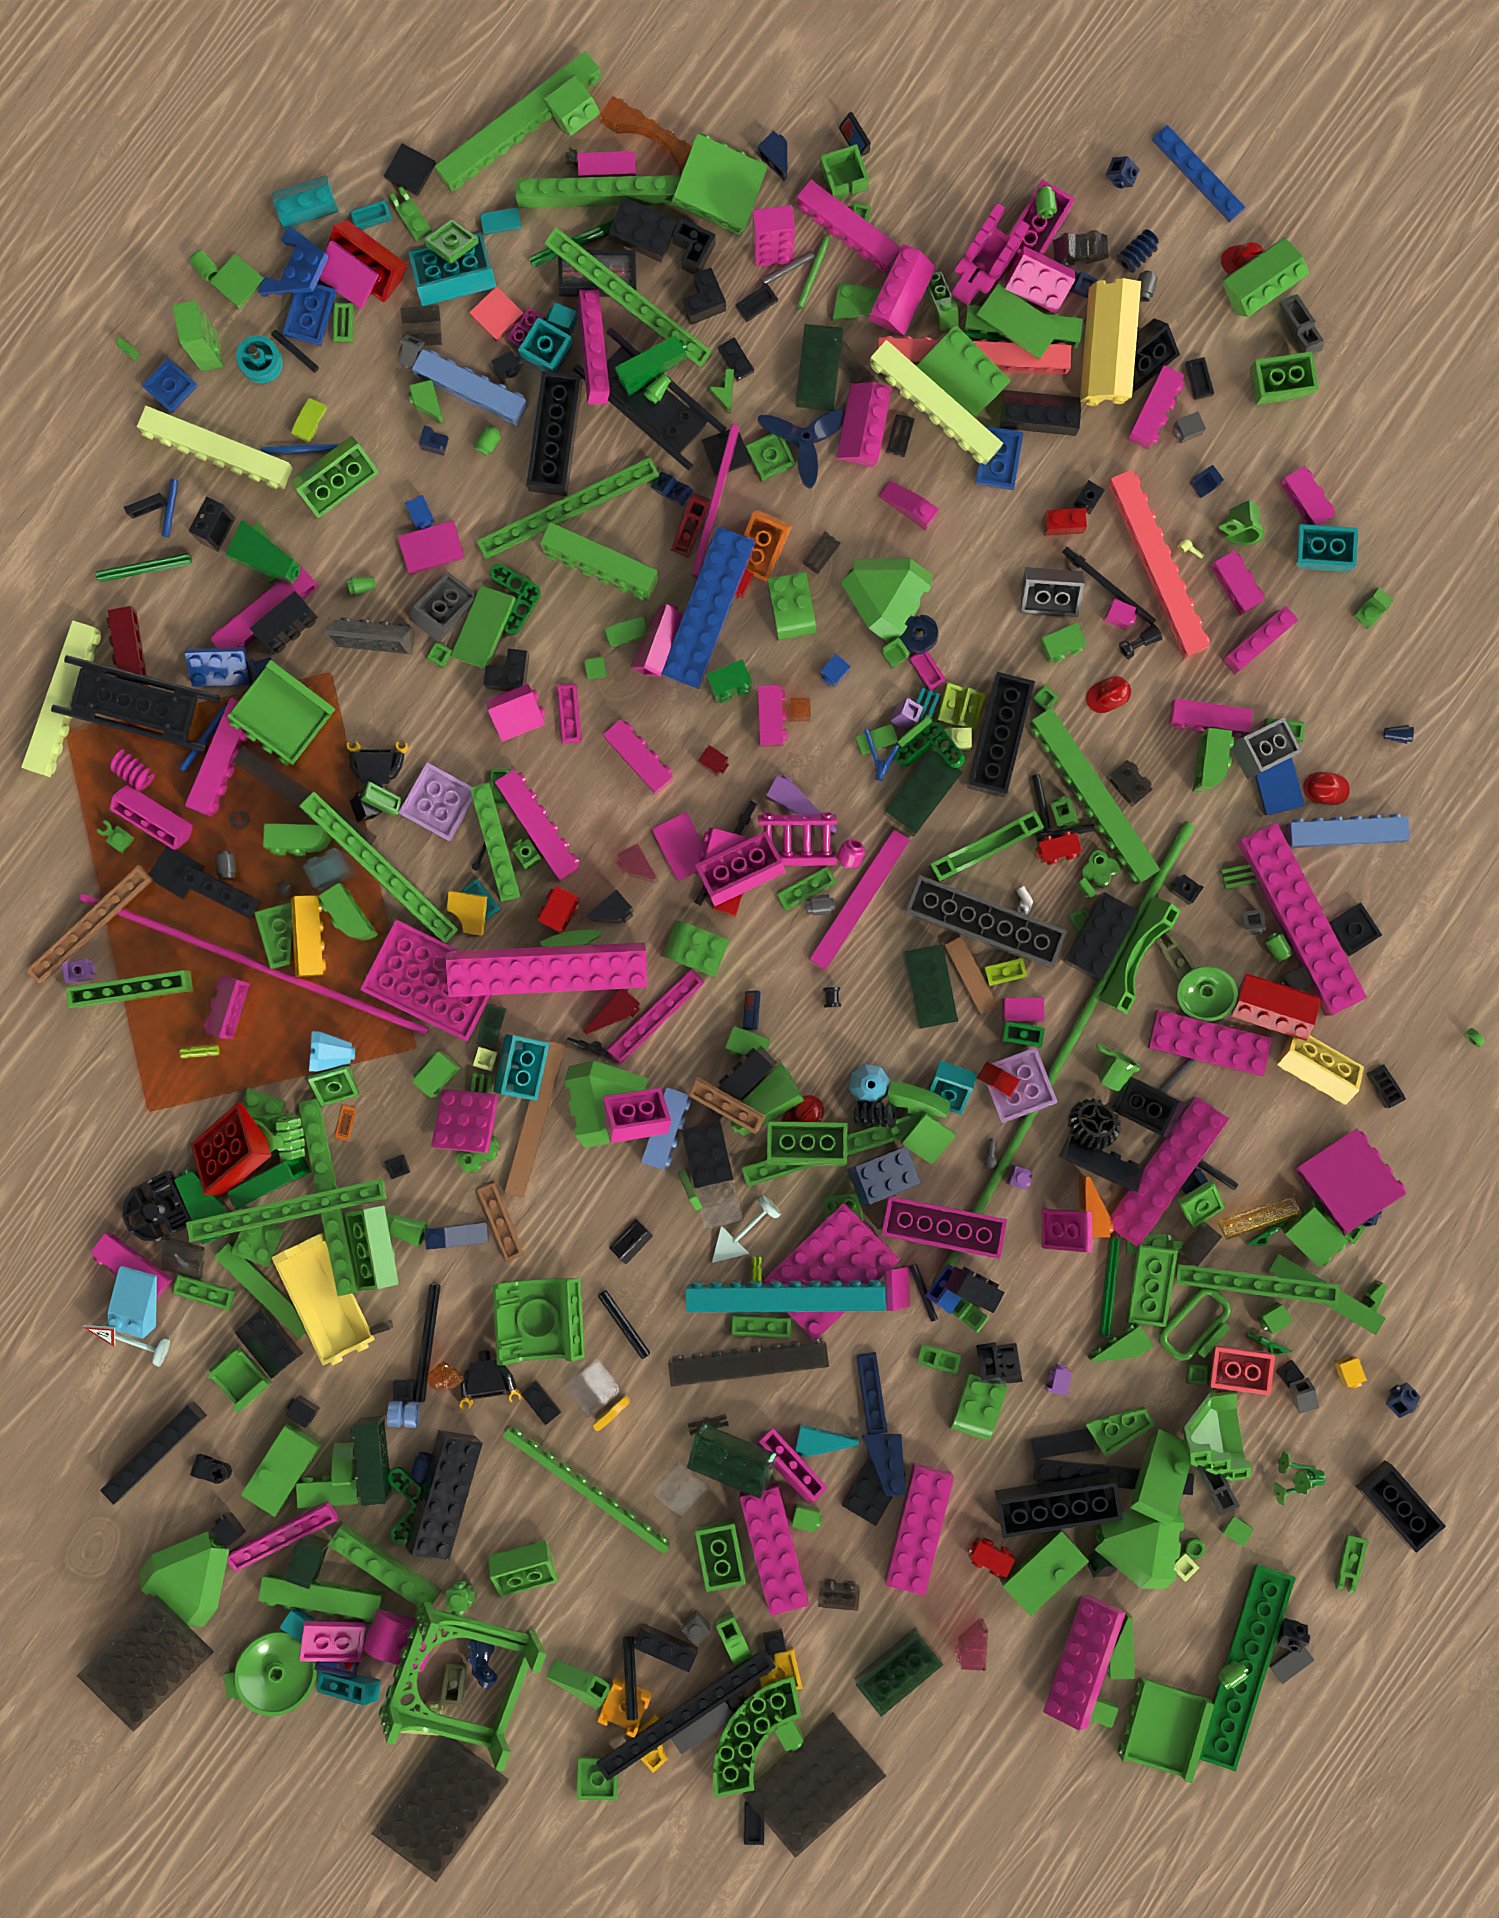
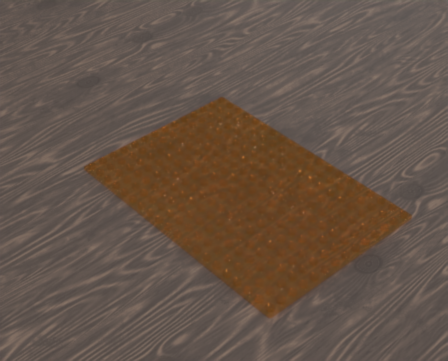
(277, 1015)

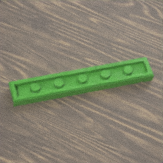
(262, 1289)
(1347, 1305)

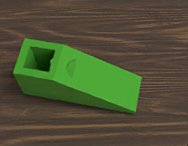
(942, 302)
(1127, 1345)
(733, 1638)
(579, 1683)

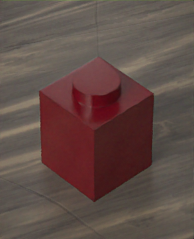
(713, 761)

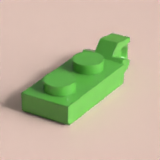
(1159, 1240)

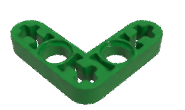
(521, 591)
(934, 740)
(397, 1485)

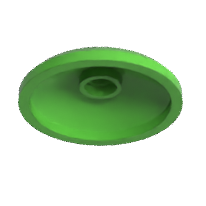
(1207, 1004)

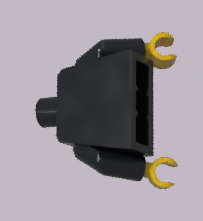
(376, 764)
(486, 1380)

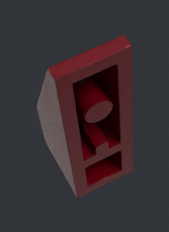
(690, 524)
(617, 1010)

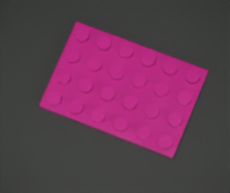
(414, 979)
(836, 1250)

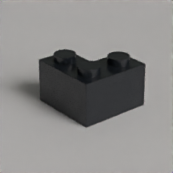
(697, 245)
(708, 300)
(512, 675)

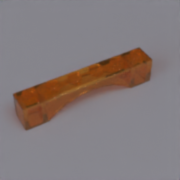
(624, 119)

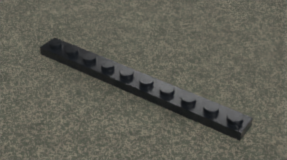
(685, 1714)

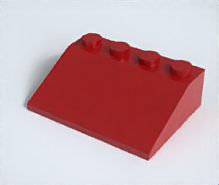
(229, 1151)

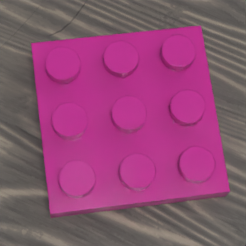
(465, 1121)

